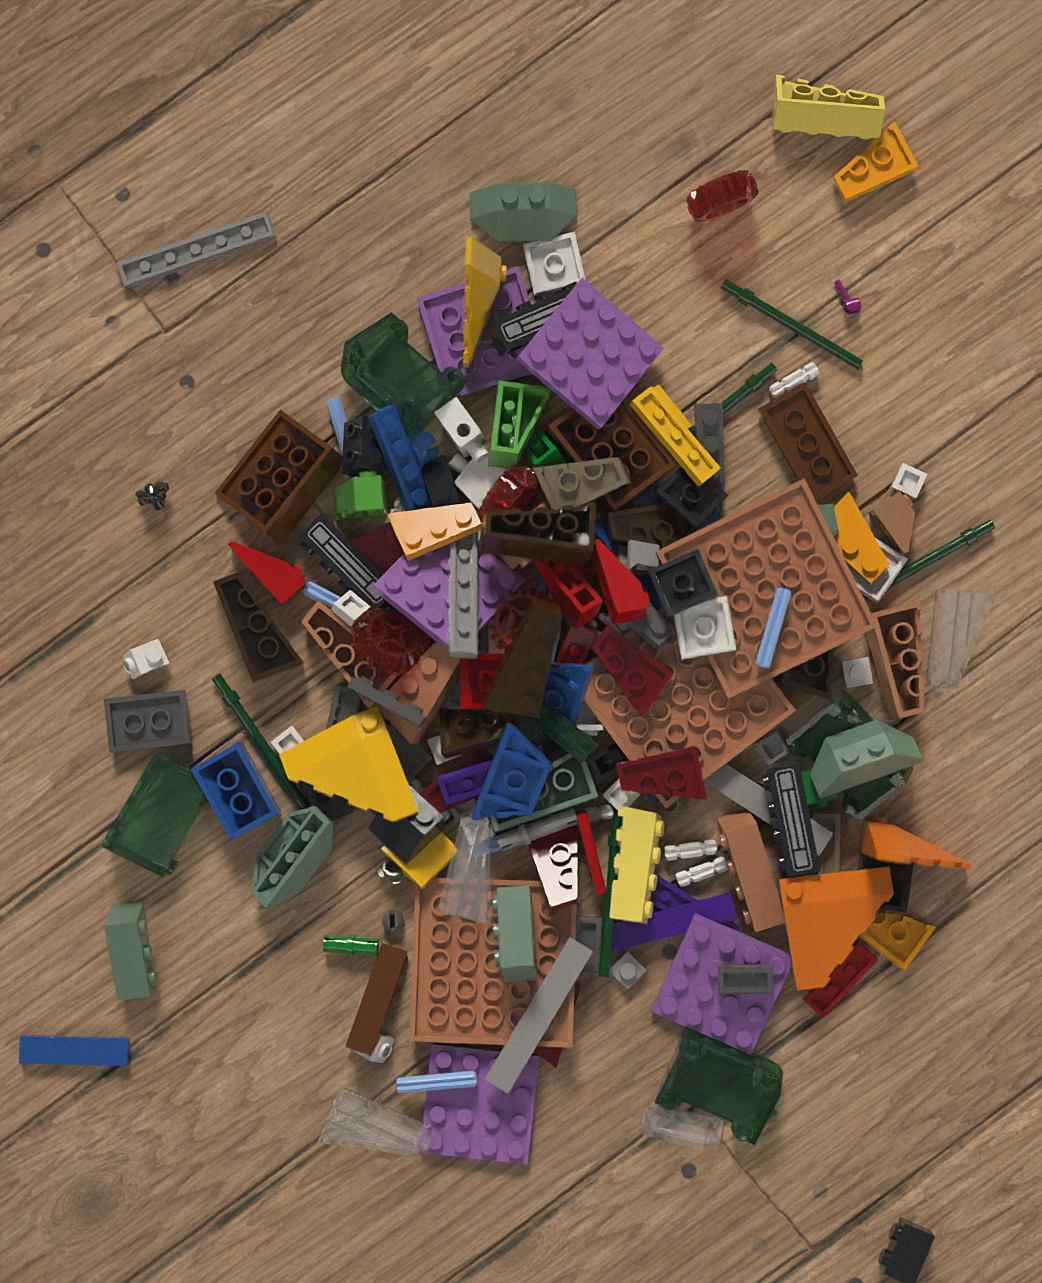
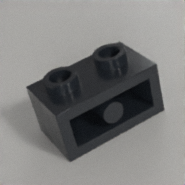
(360, 448)
(905, 1251)

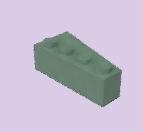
(565, 787)

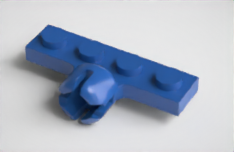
(404, 456)

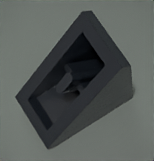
(603, 762)

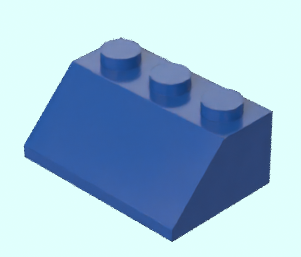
(236, 790)

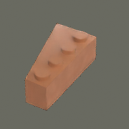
(336, 641)
(899, 658)
(425, 687)
(751, 869)

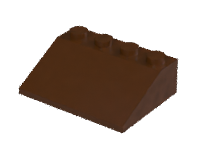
(621, 436)
(280, 476)

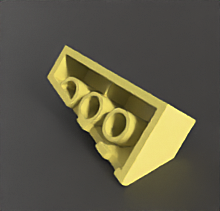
(826, 110)
(636, 865)

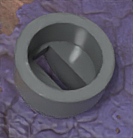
(399, 920)

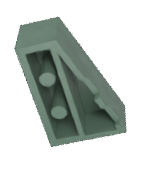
(515, 933)
(130, 950)

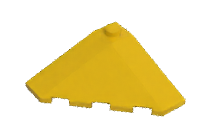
(482, 287)
(354, 763)

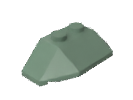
(523, 210)
(862, 756)
(291, 856)

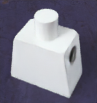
(462, 430)
(474, 478)

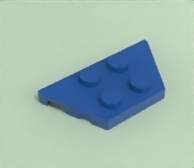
(567, 689)
(513, 778)

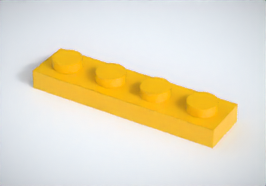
(675, 436)

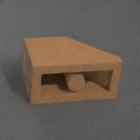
(896, 520)

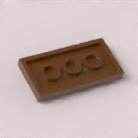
(807, 441)

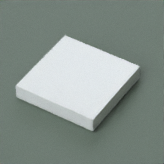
(553, 263)
(881, 585)
(705, 629)

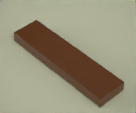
(376, 999)

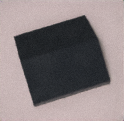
(688, 499)
(683, 583)
(901, 882)

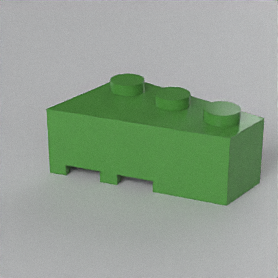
(515, 418)
(361, 498)

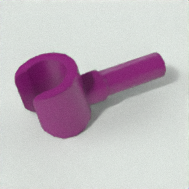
(851, 305)

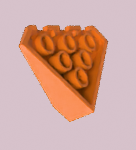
(895, 844)
(827, 916)

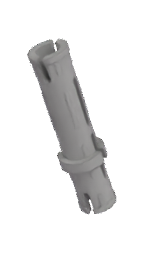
(538, 829)

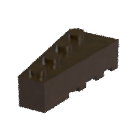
(541, 534)
(256, 634)
(524, 670)
(811, 676)

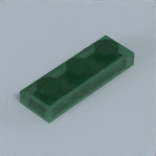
(564, 732)

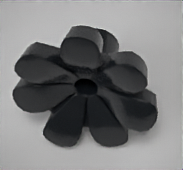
(153, 495)

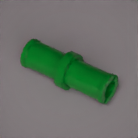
(351, 945)

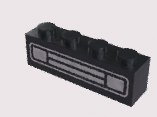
(517, 329)
(344, 559)
(792, 819)

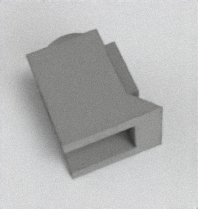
(639, 557)

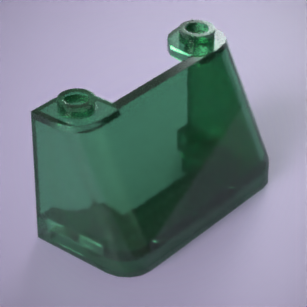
(392, 372)
(835, 717)
(157, 815)
(722, 1083)

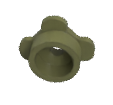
(675, 808)
(385, 872)

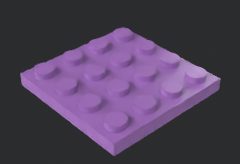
(444, 321)
(590, 353)
(422, 589)
(691, 985)
(482, 1118)

